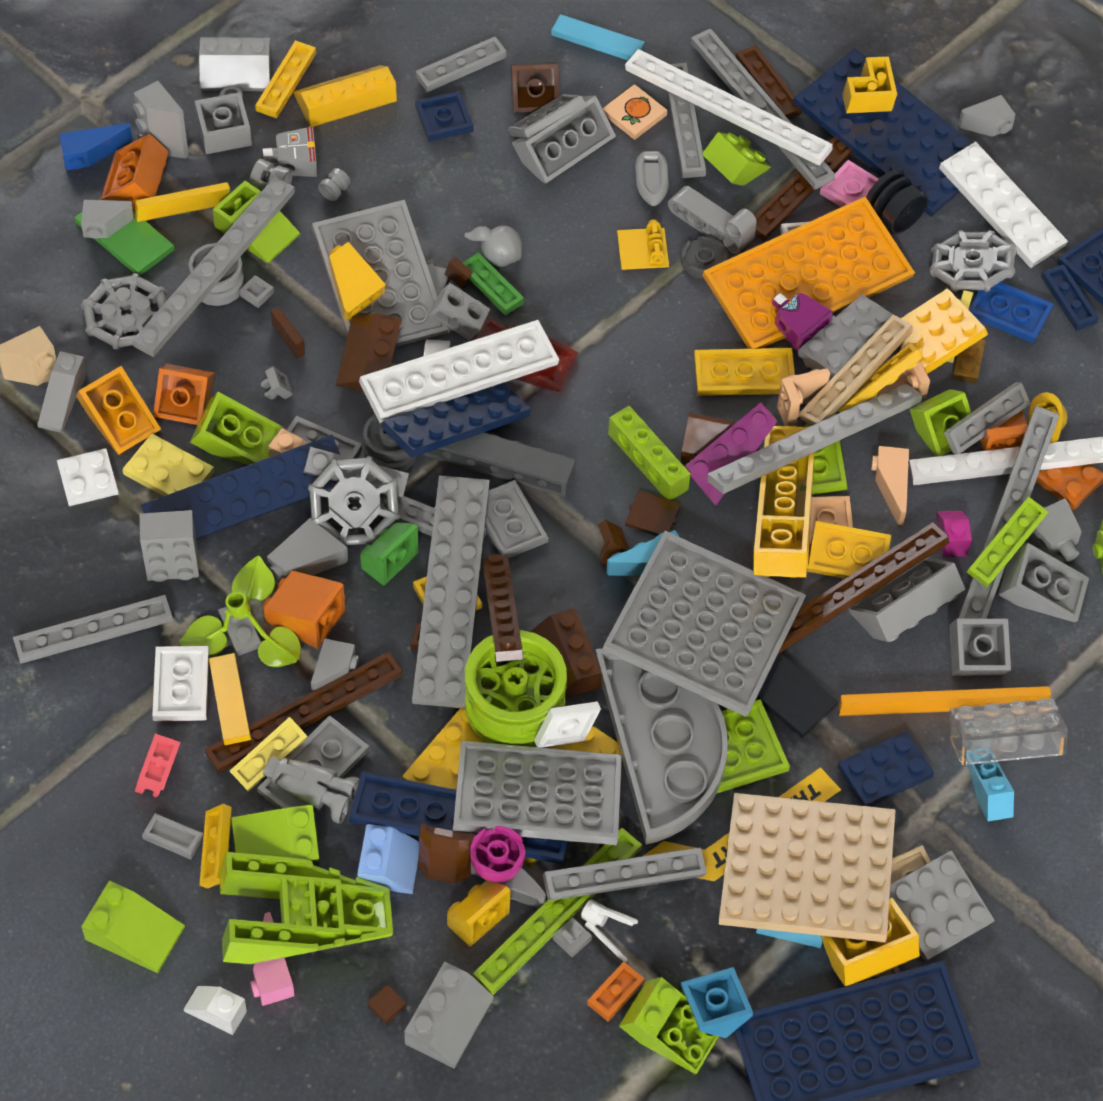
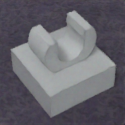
(278, 382)
(572, 937)

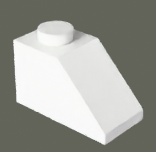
(217, 1007)

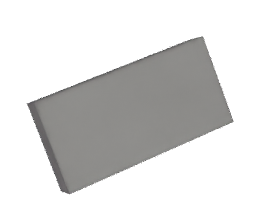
(172, 836)

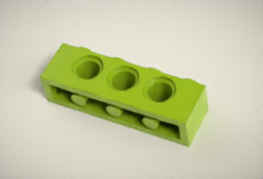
(649, 453)

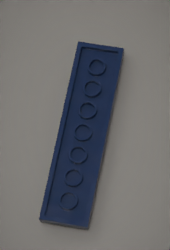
(246, 491)
(408, 803)

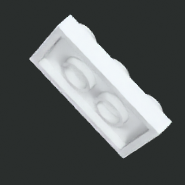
(180, 683)

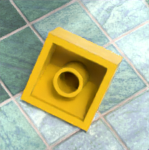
(479, 911)

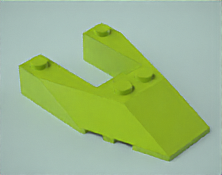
(316, 908)

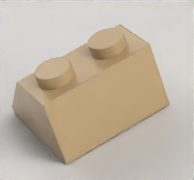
(28, 358)

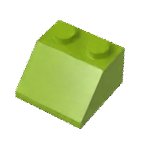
(938, 415)

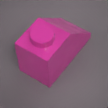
(957, 527)

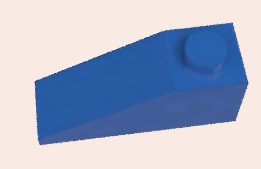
(91, 145)

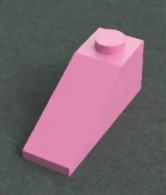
(271, 978)

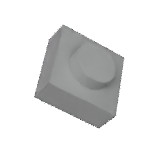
(256, 291)

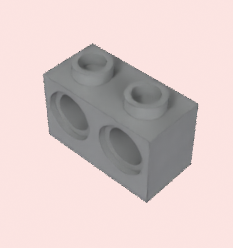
(459, 311)

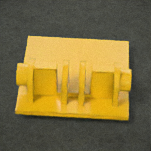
(643, 247)

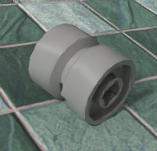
(265, 171)

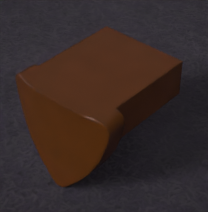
(613, 539)

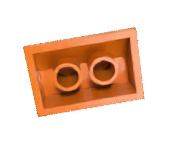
(136, 171)

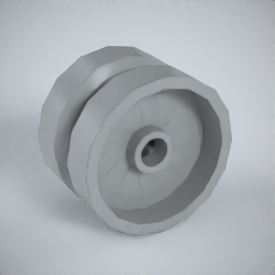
(229, 285)

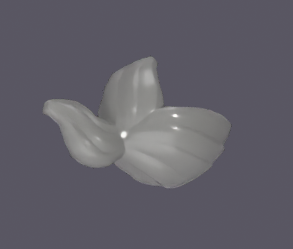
(499, 245)

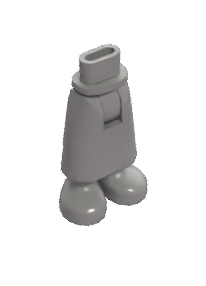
(313, 785)

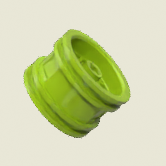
(514, 707)

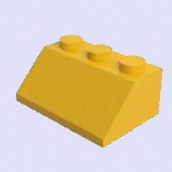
(861, 959)

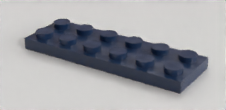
(455, 419)

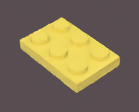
(166, 467)

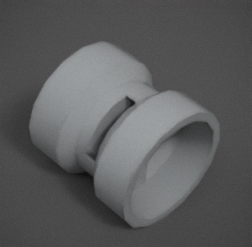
(336, 182)

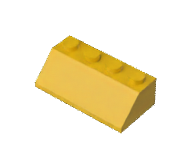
(347, 95)

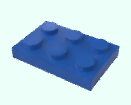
(1012, 311)

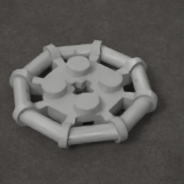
(960, 263)
(117, 302)
(352, 487)

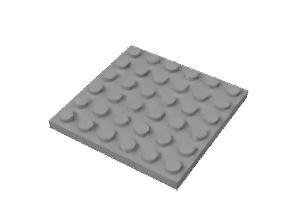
(704, 623)

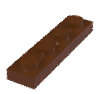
(768, 79)

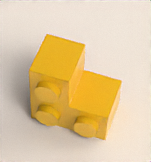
(873, 90)

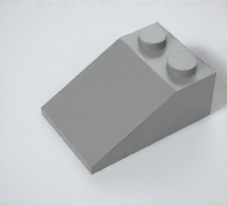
(1043, 584)

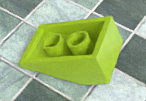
(234, 431)
(277, 833)
(131, 927)

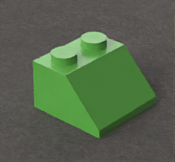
(390, 552)

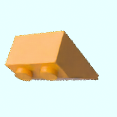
(118, 410)

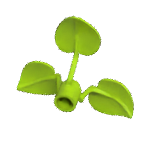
(255, 583)

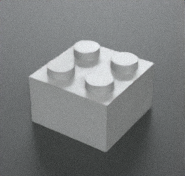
(223, 123)
(980, 647)

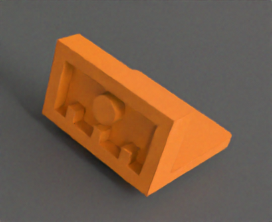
(1007, 435)

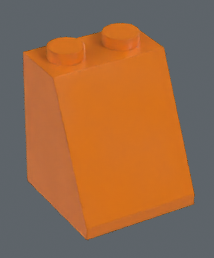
(306, 606)

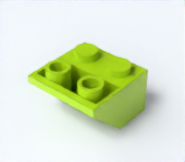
(735, 158)

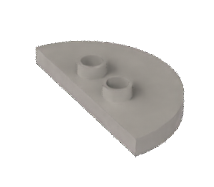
(668, 744)

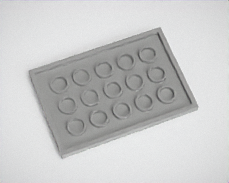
(392, 249)
(538, 792)

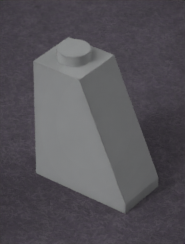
(307, 551)

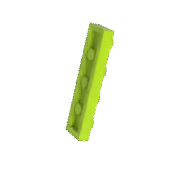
(1007, 542)

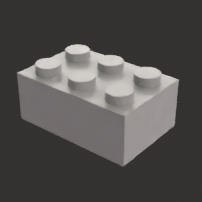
(169, 545)

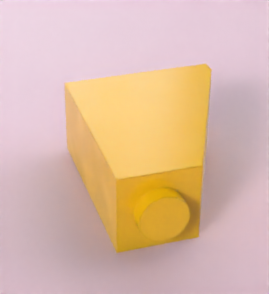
(353, 280)

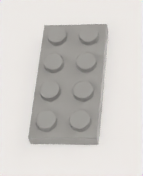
(844, 335)
(328, 747)

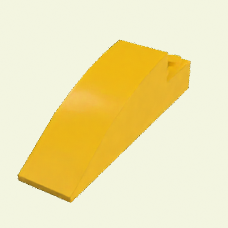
(784, 514)

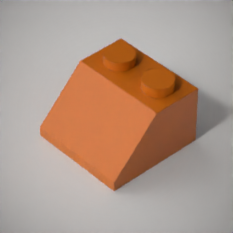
(182, 393)

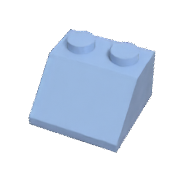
(389, 858)

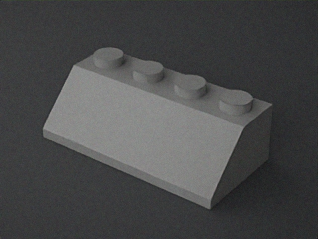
(565, 140)
(908, 599)

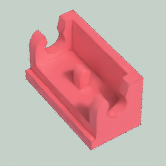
(157, 765)

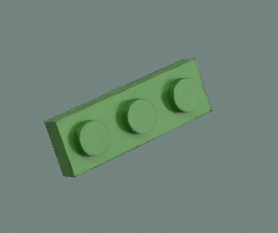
(493, 284)

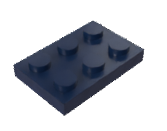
(885, 769)

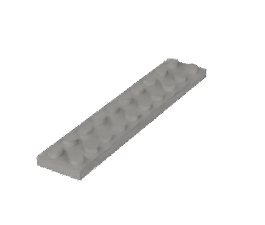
(451, 591)

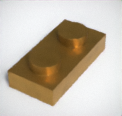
(969, 363)

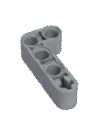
(714, 221)

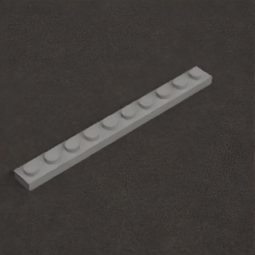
(748, 90)
(213, 267)
(814, 438)
(1018, 488)

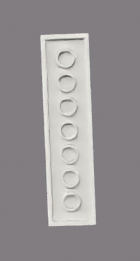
(459, 370)

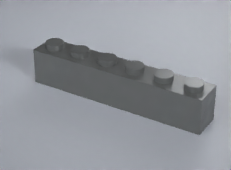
(511, 462)

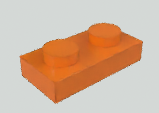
(615, 991)

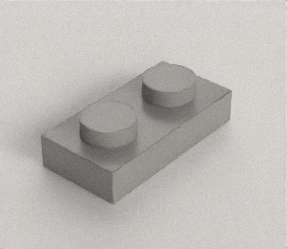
(241, 634)

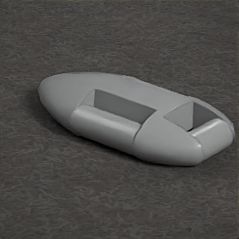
(652, 178)

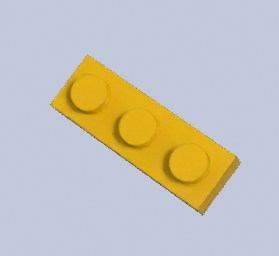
(214, 844)

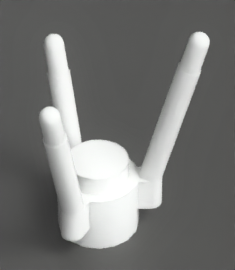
(597, 914)

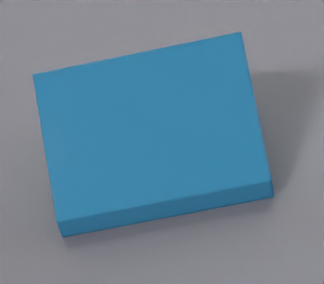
(717, 1002)

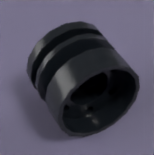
(897, 201)

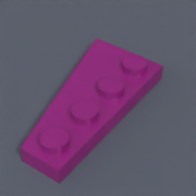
(732, 445)

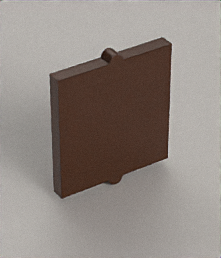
(652, 513)

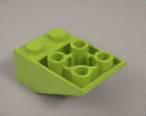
(275, 235)
(666, 1025)

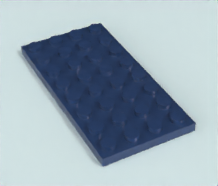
(901, 139)
(858, 1039)

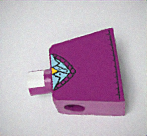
(800, 318)

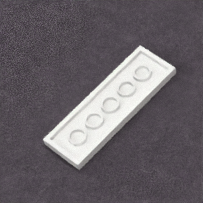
(1003, 204)

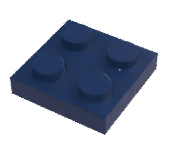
(444, 116)

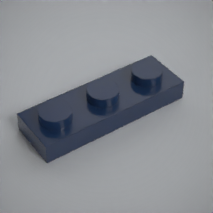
(1070, 297)

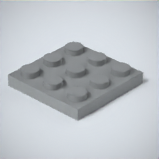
(940, 905)

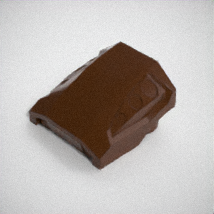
(444, 854)

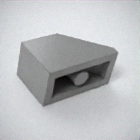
(988, 117)
(105, 217)
(333, 662)

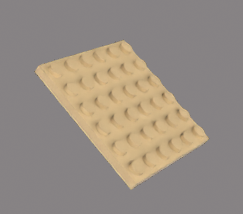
(808, 867)

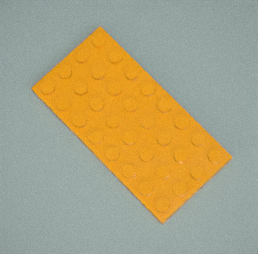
(824, 259)

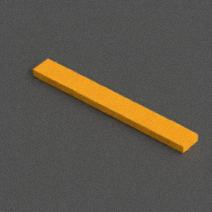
(935, 700)

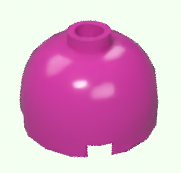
(497, 854)

